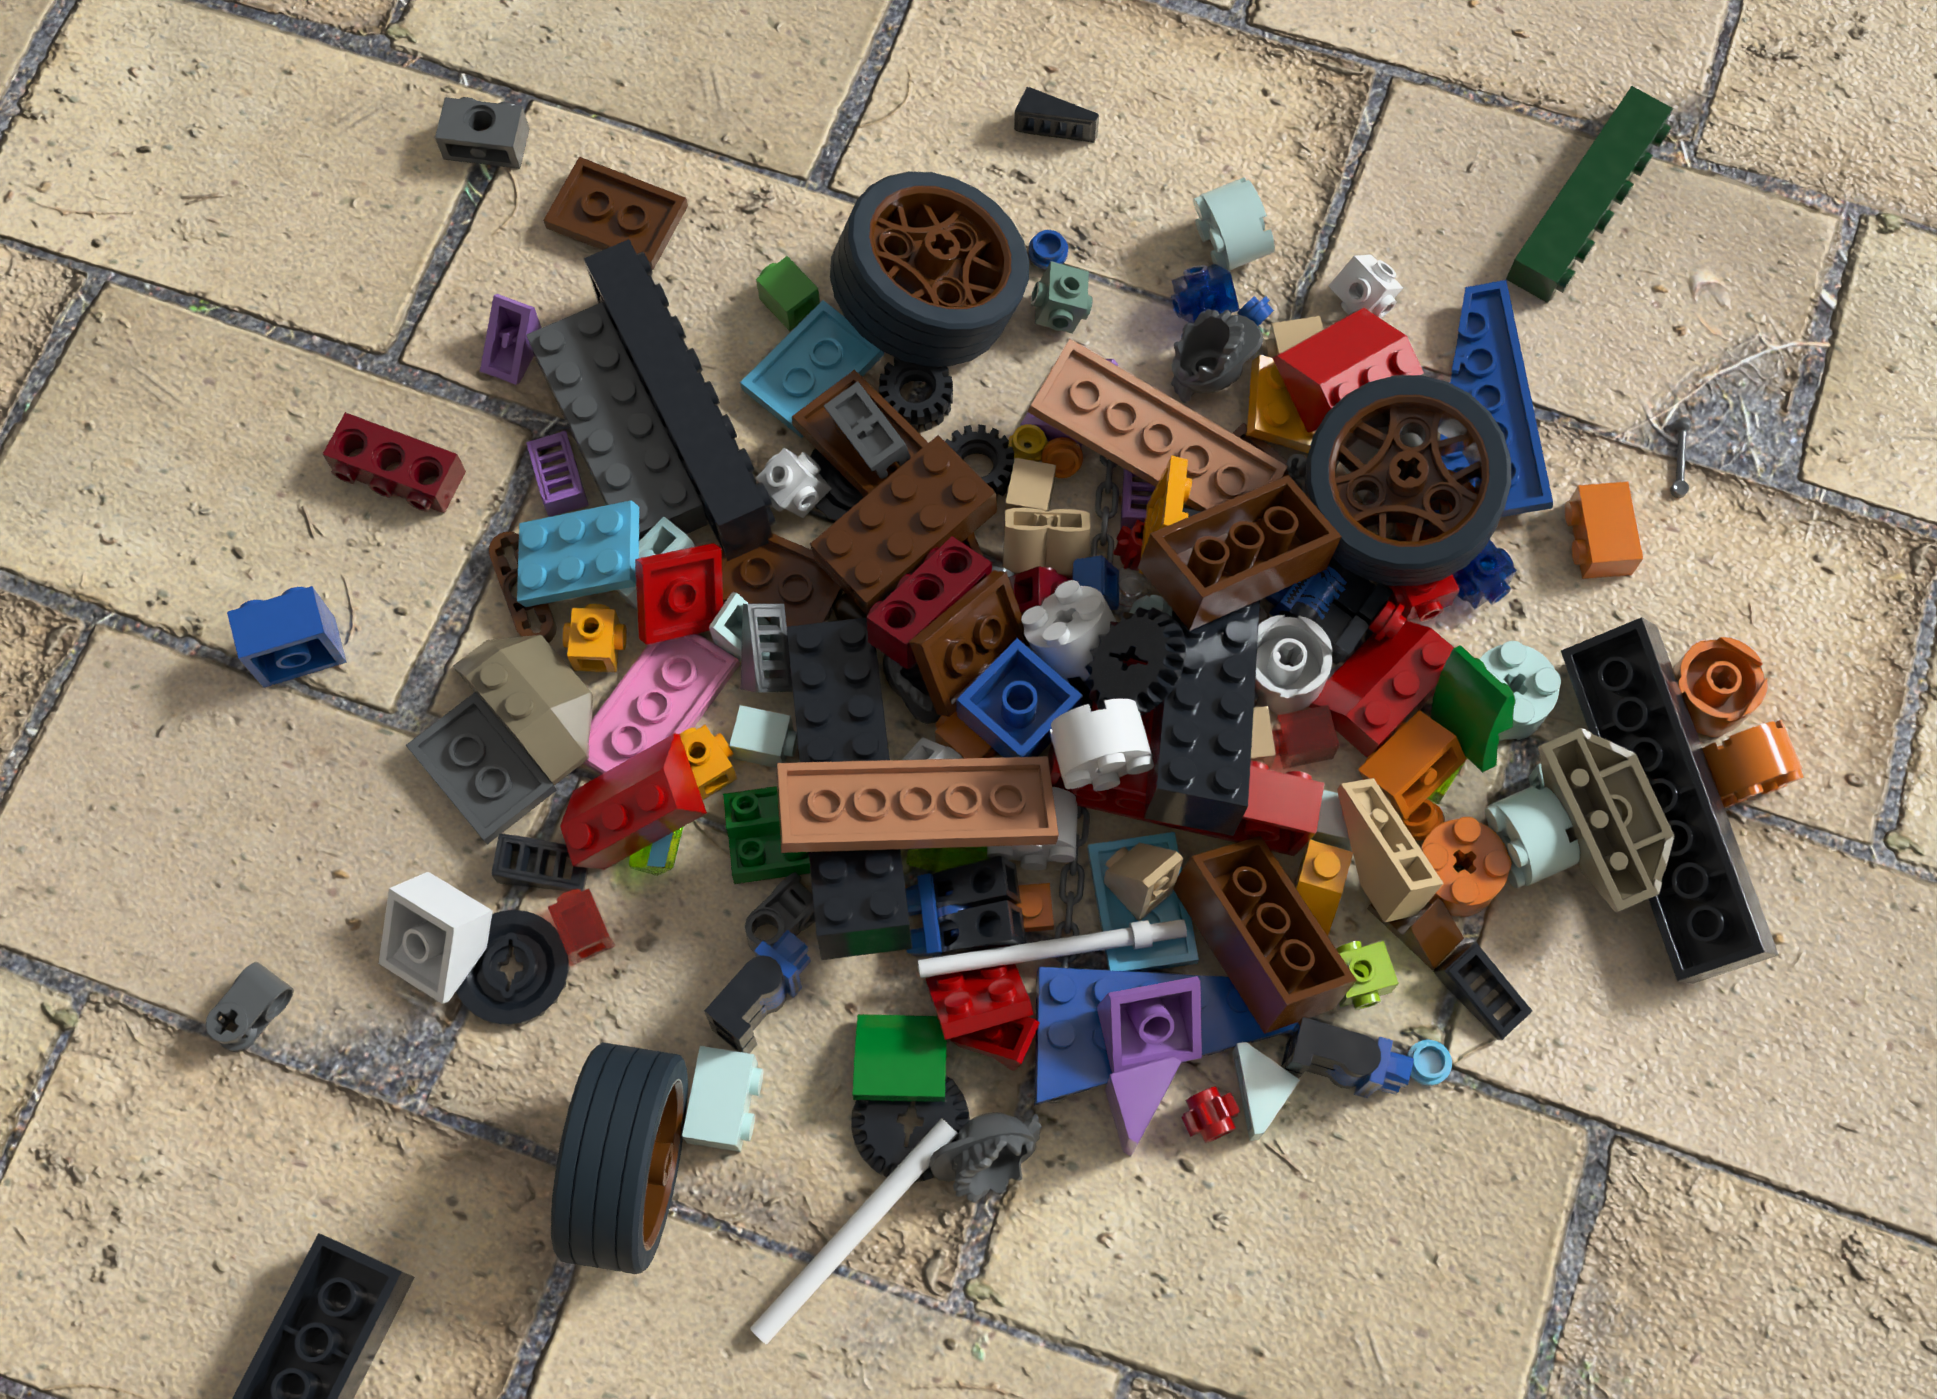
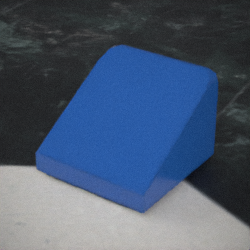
(1098, 574)

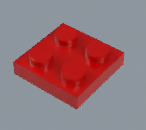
(678, 592)
(978, 999)

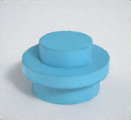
(1431, 1062)

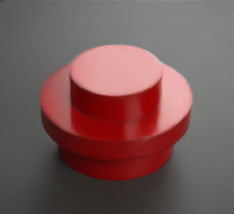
(1388, 621)

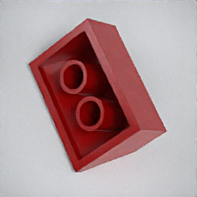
(1341, 360)
(1384, 685)
(632, 806)

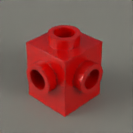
(1425, 600)

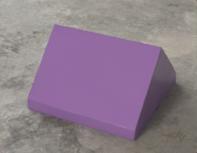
(1152, 1023)
(1136, 1096)

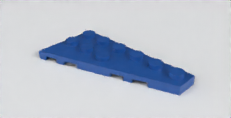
(1493, 371)
(1070, 1036)

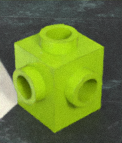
(1374, 973)

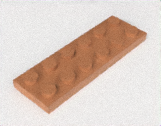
(1145, 427)
(915, 804)

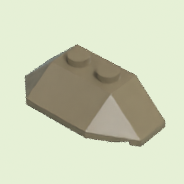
(534, 699)
(1612, 815)

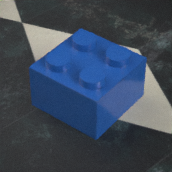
(286, 636)
(1016, 702)

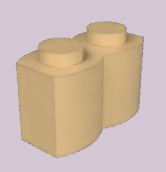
(1045, 539)

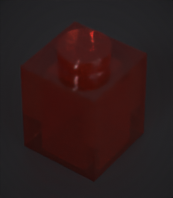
(1305, 737)
(581, 925)

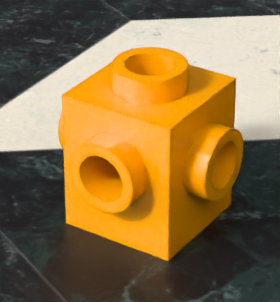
(594, 638)
(708, 759)

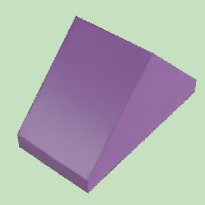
(506, 343)

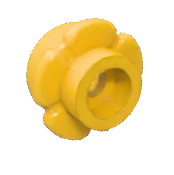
(1028, 434)

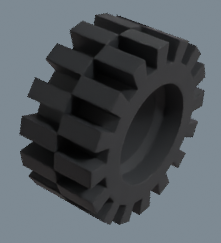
(921, 412)
(990, 445)

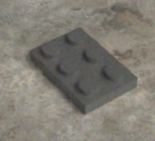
(481, 768)

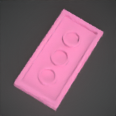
(658, 697)

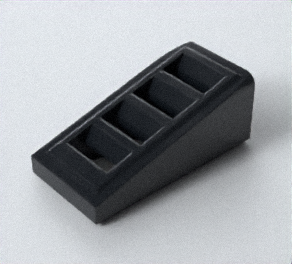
(1053, 117)
(525, 846)
(1494, 979)

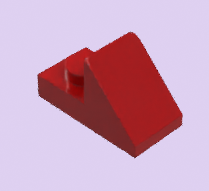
(1003, 1042)

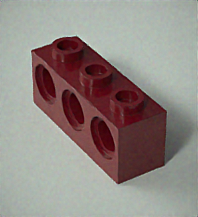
(386, 446)
(941, 580)

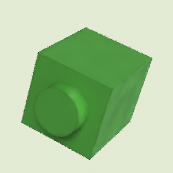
(787, 292)

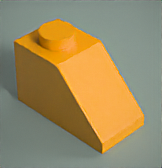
(1322, 880)

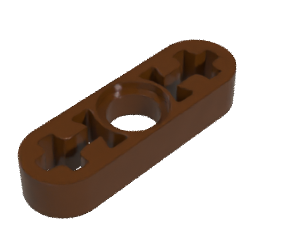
(502, 567)

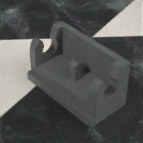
(867, 429)

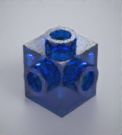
(1203, 289)
(1486, 577)

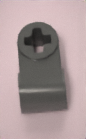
(786, 908)
(250, 1004)

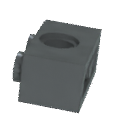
(499, 145)

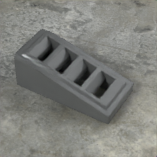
(751, 658)

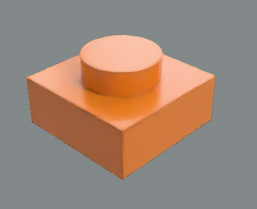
(1036, 907)

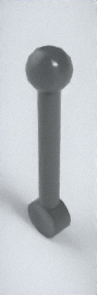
(1680, 487)

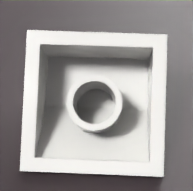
(433, 935)

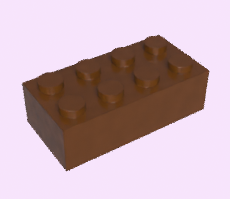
(902, 522)
(1238, 552)
(1263, 933)

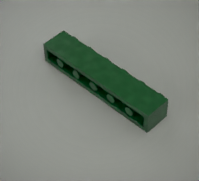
(1589, 194)

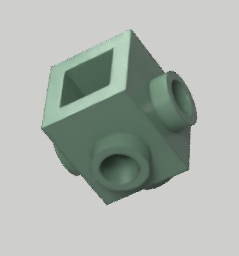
(1055, 303)

